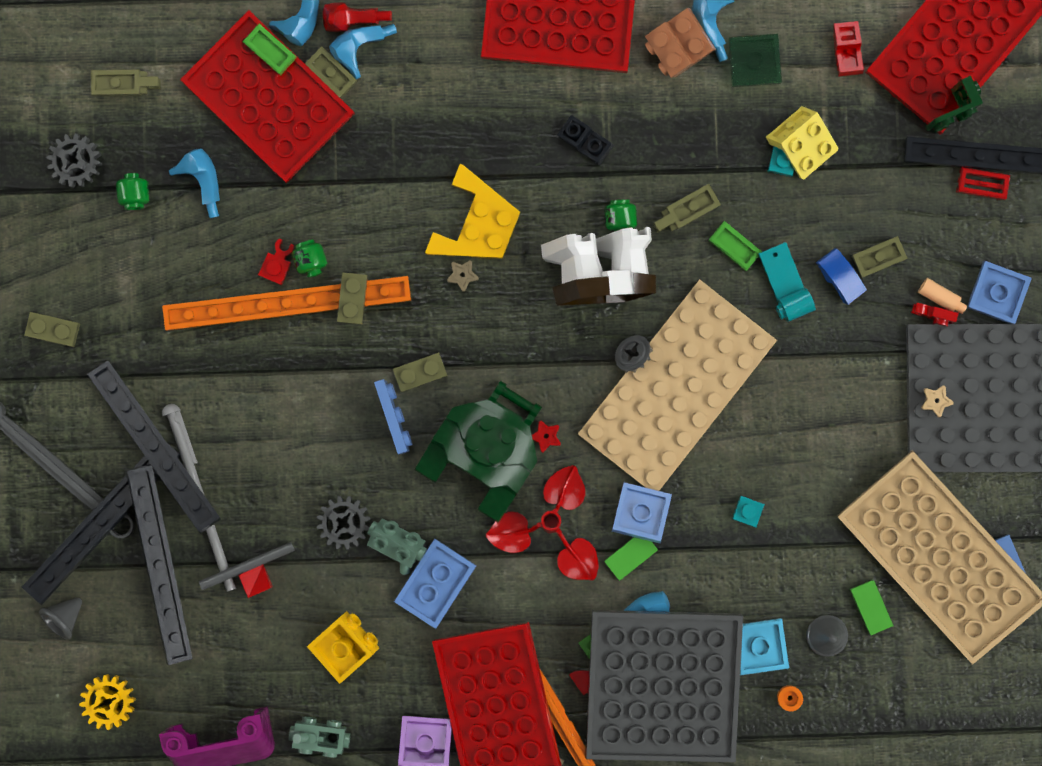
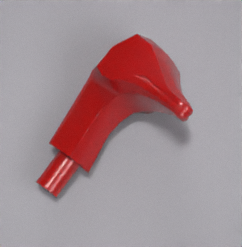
(339, 17)

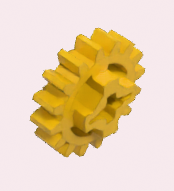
(103, 693)

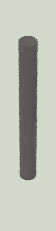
(246, 566)

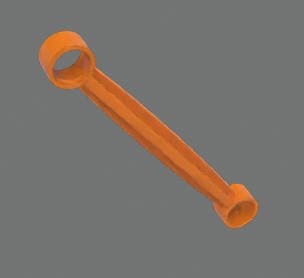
(565, 727)

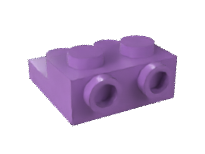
(424, 741)

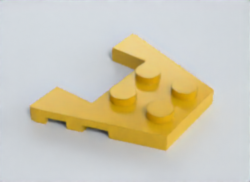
(486, 226)

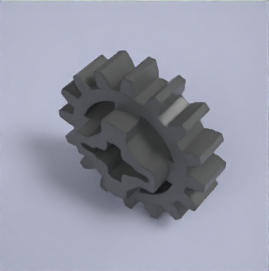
(70, 169)
(334, 516)

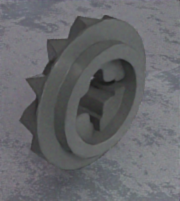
(632, 345)

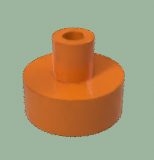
(795, 700)

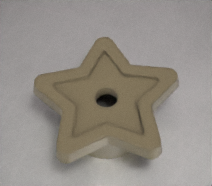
(462, 281)

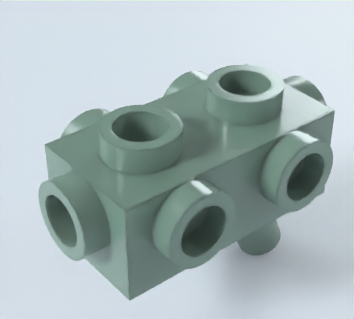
(396, 543)
(313, 736)

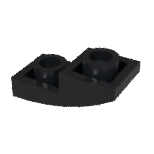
(585, 140)

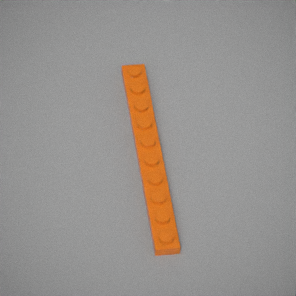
(278, 304)

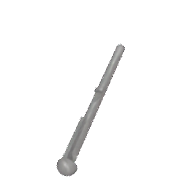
(188, 457)

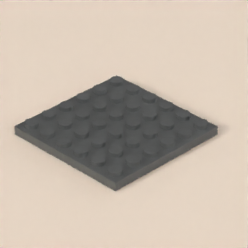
(995, 391)
(664, 686)

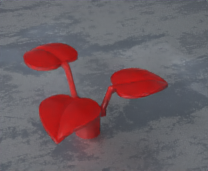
(564, 490)

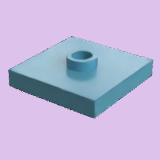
(763, 647)

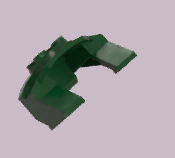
(488, 445)

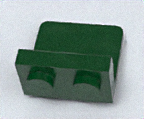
(968, 99)

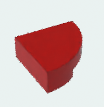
(581, 679)

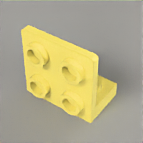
(804, 141)

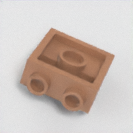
(679, 43)

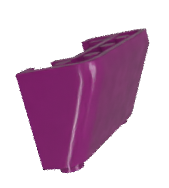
(253, 743)

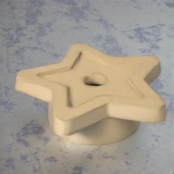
(930, 403)

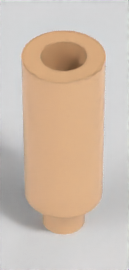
(941, 296)

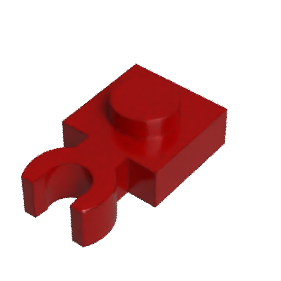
(276, 266)
(940, 316)

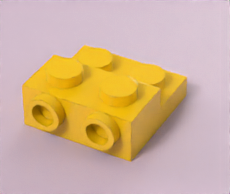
(344, 646)

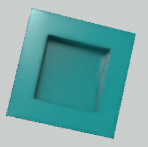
(779, 163)
(748, 511)

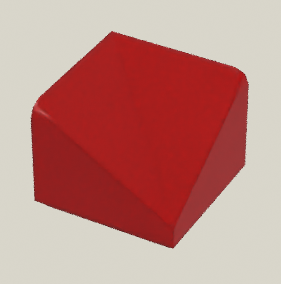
(255, 581)

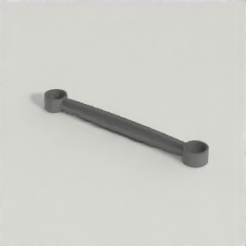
(55, 467)

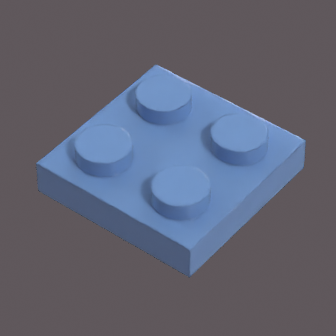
(999, 292)
(641, 512)

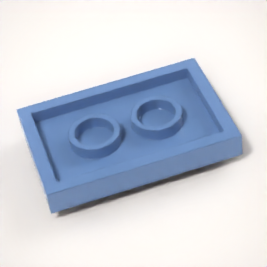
(393, 416)
(435, 583)

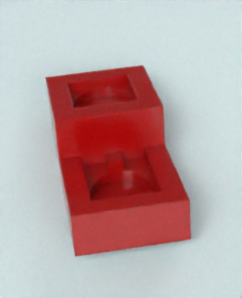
(847, 48)

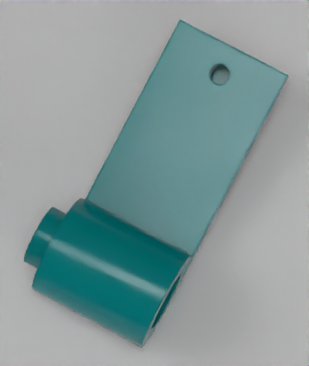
(786, 283)

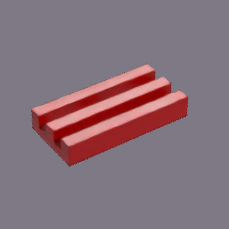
(976, 192)

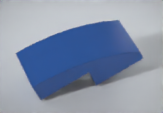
(841, 275)

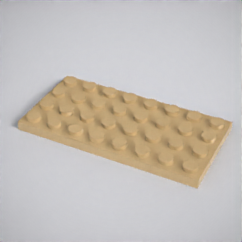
(671, 402)
(942, 557)

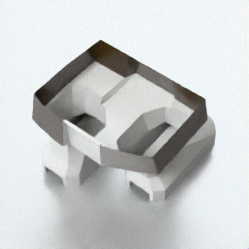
(582, 273)

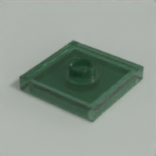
(755, 60)

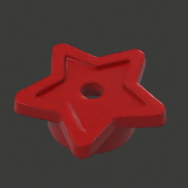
(551, 440)

